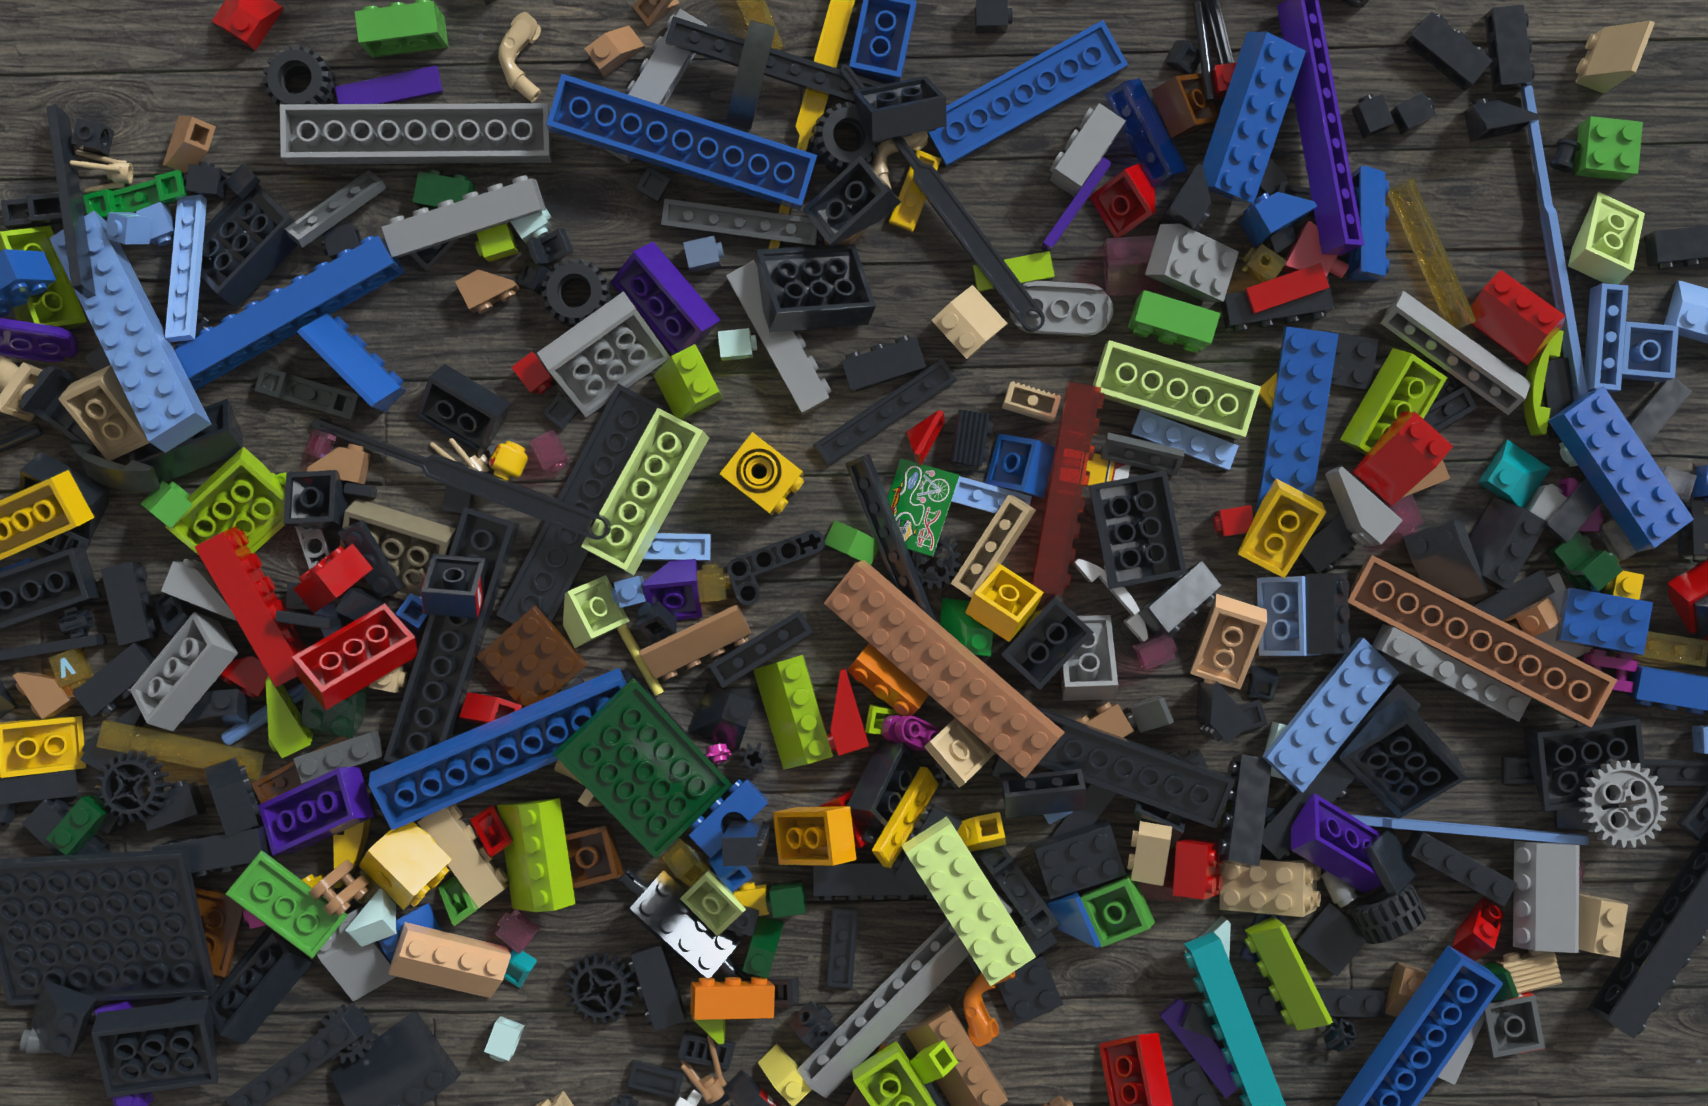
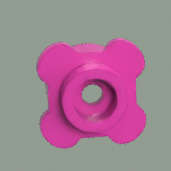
(718, 753)

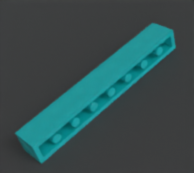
(1232, 1021)

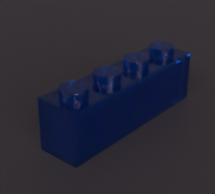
(1146, 132)

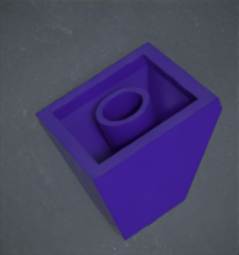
(676, 589)

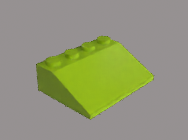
(235, 495)
(538, 856)

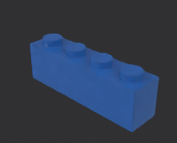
(1670, 689)

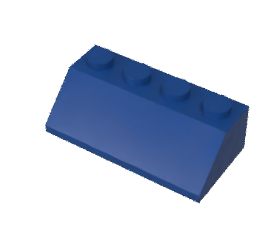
(1370, 260)
(353, 362)

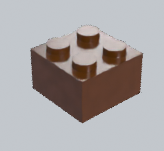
(593, 856)

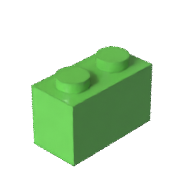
(167, 503)

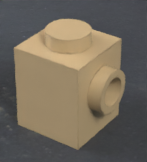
(393, 681)

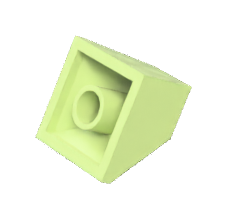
(591, 612)
(713, 902)

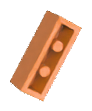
(887, 681)
(732, 999)

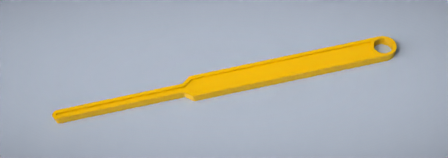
(827, 53)

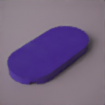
(36, 341)

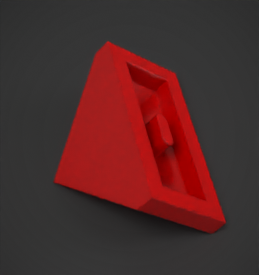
(924, 435)
(491, 831)

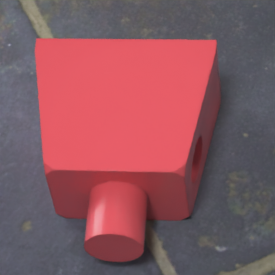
(1308, 252)

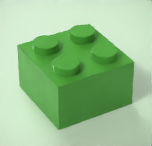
(1608, 148)
(1117, 910)

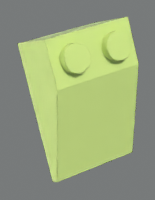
(1607, 240)

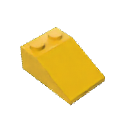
(1281, 528)
(41, 746)

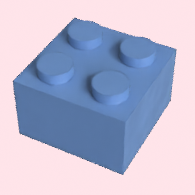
(1649, 352)

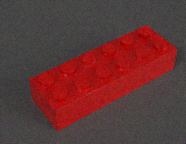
(252, 602)

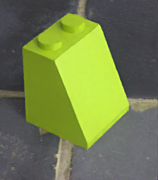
(687, 383)

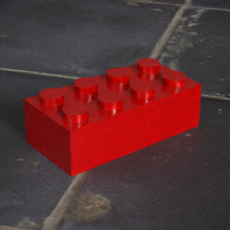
(355, 656)

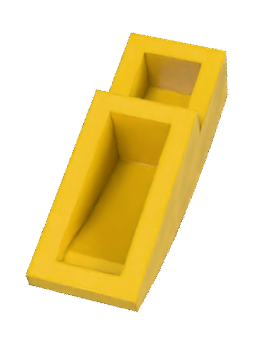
(350, 845)

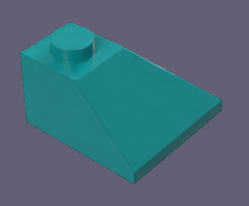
(1514, 474)

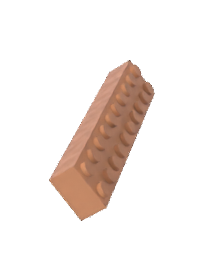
(1480, 641)
(944, 668)

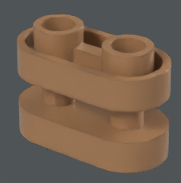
(340, 903)

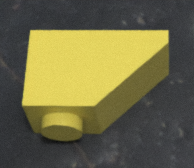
(784, 1075)

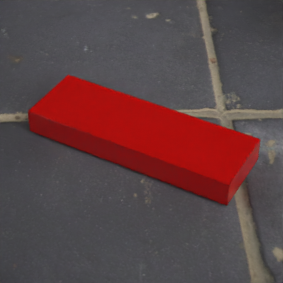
(1287, 288)

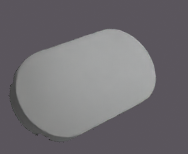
(1067, 308)

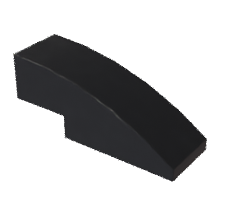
(33, 211)

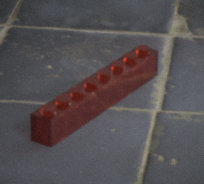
(1065, 487)

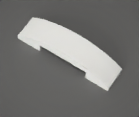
(1134, 621)

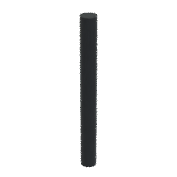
(1204, 51)

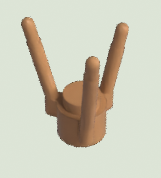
(709, 1087)

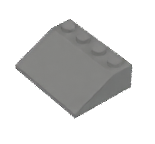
(601, 352)

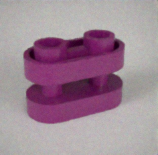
(1622, 663)
(908, 730)

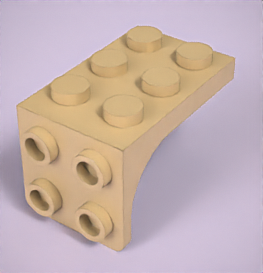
(959, 751)
(1271, 888)

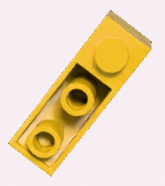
(982, 832)

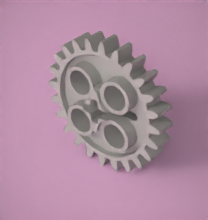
(1627, 829)

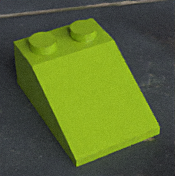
(890, 1080)

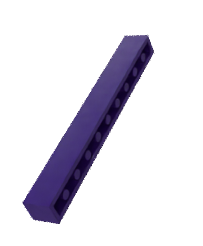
(1321, 130)

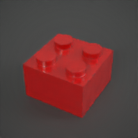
(331, 577)
(1197, 869)

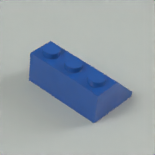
(1272, 215)

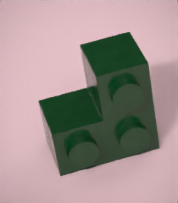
(1582, 564)

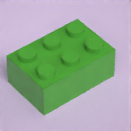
(401, 28)
(1173, 321)

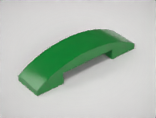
(164, 188)

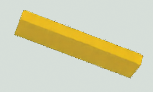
(905, 817)

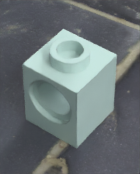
(736, 344)
(504, 1039)

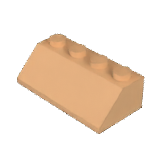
(449, 960)

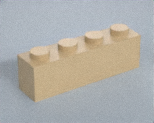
(994, 544)
(469, 860)

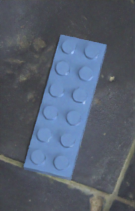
(1330, 714)

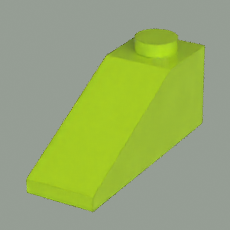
(284, 722)

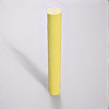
(634, 650)

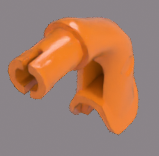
(981, 1026)

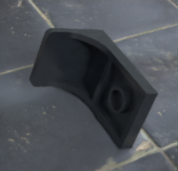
(44, 403)

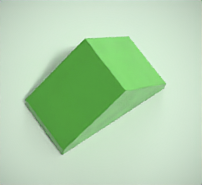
(852, 542)
(456, 900)

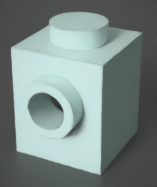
(533, 226)

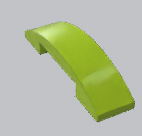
(1535, 415)

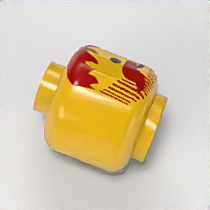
(508, 460)

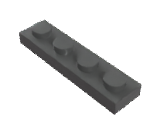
(335, 208)

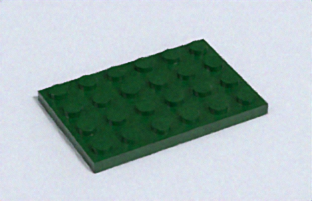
(643, 768)

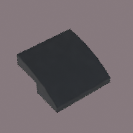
(1450, 404)

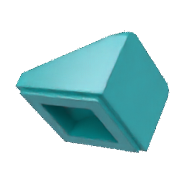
(519, 968)

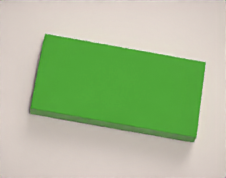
(284, 904)

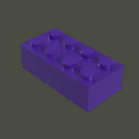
(316, 810)

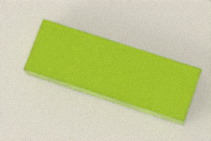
(1026, 269)

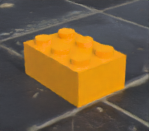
(814, 836)

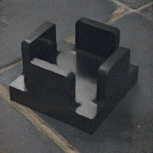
(1694, 535)

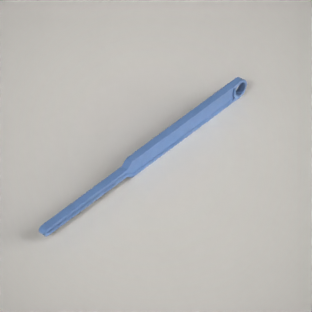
(1555, 253)
(1468, 829)

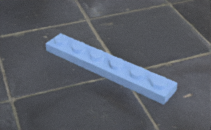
(186, 268)

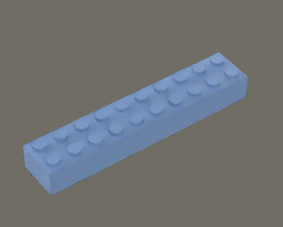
(136, 342)

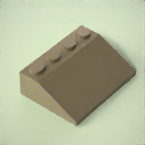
(404, 540)

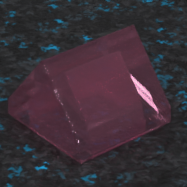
(320, 443)

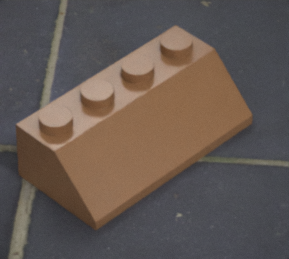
(695, 642)
(971, 1079)

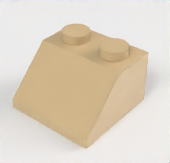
(969, 322)
(1601, 925)

